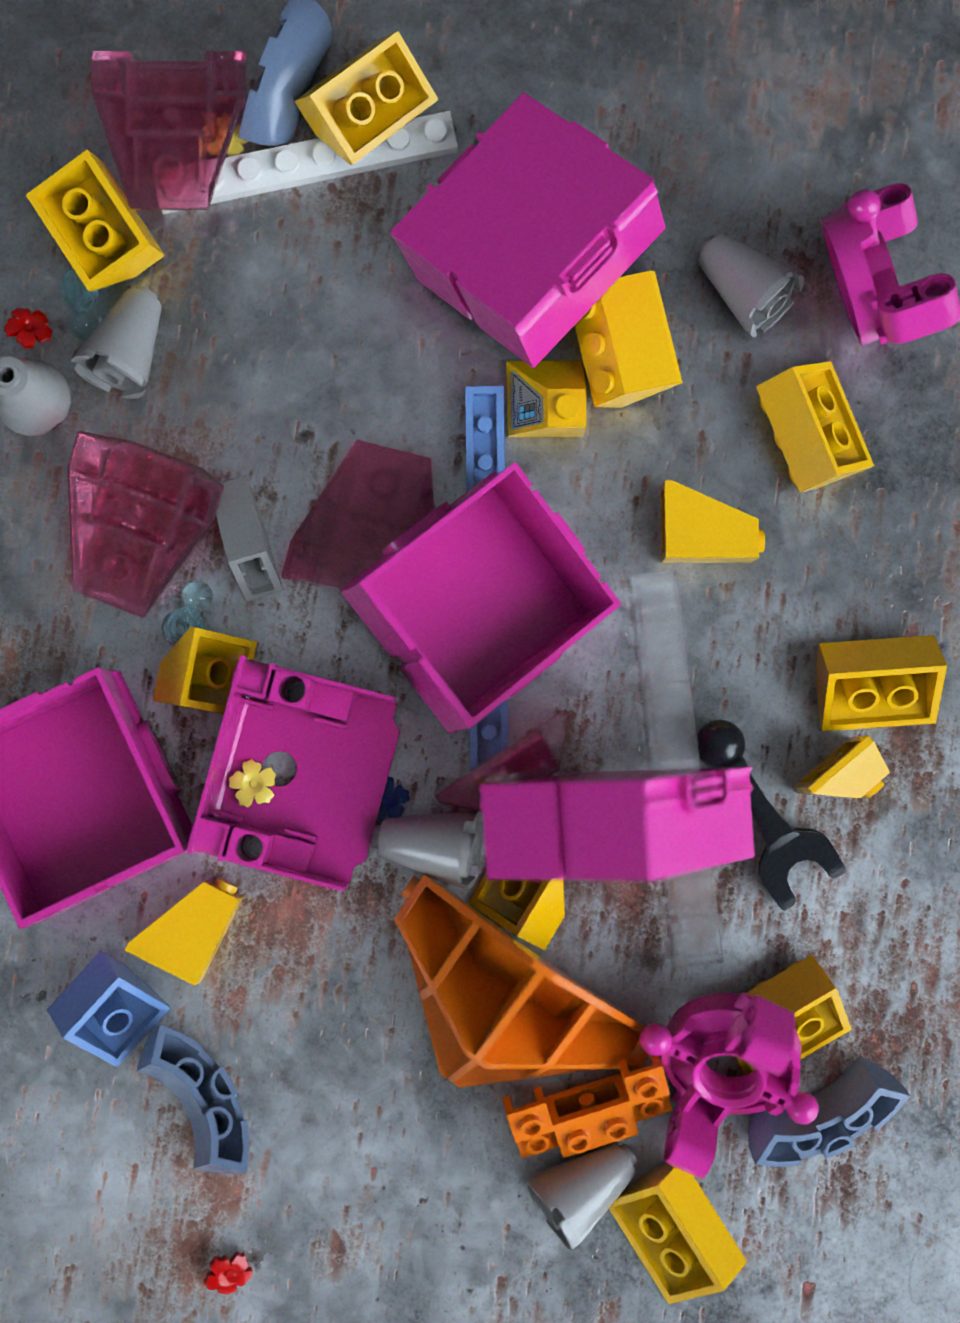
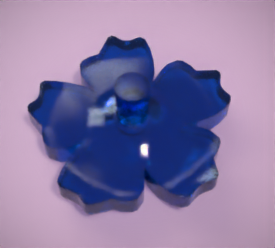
(392, 800)

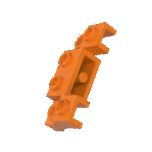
(590, 1112)

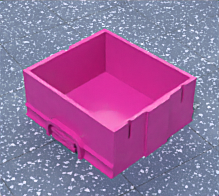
(530, 227)
(481, 597)
(82, 796)
(617, 824)

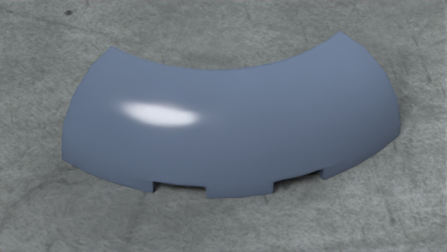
(288, 70)
(205, 1094)
(847, 1108)

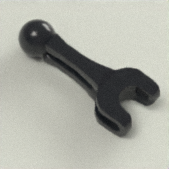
(722, 746)

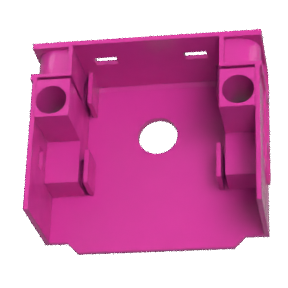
(329, 811)

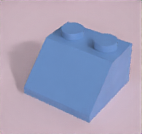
(107, 1009)

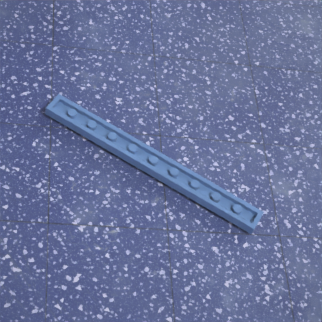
(483, 456)

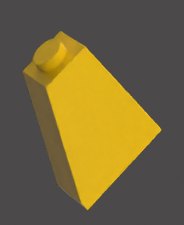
(705, 529)
(189, 932)

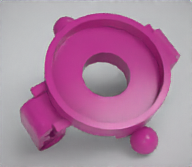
(867, 276)
(726, 1026)

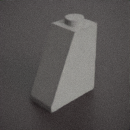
(246, 540)

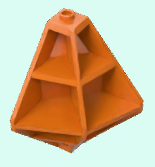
(500, 1006)

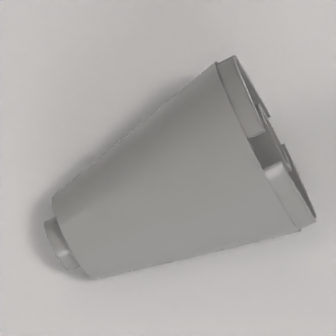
(749, 281)
(122, 345)
(32, 396)
(434, 844)
(582, 1190)

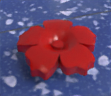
(28, 327)
(228, 1274)

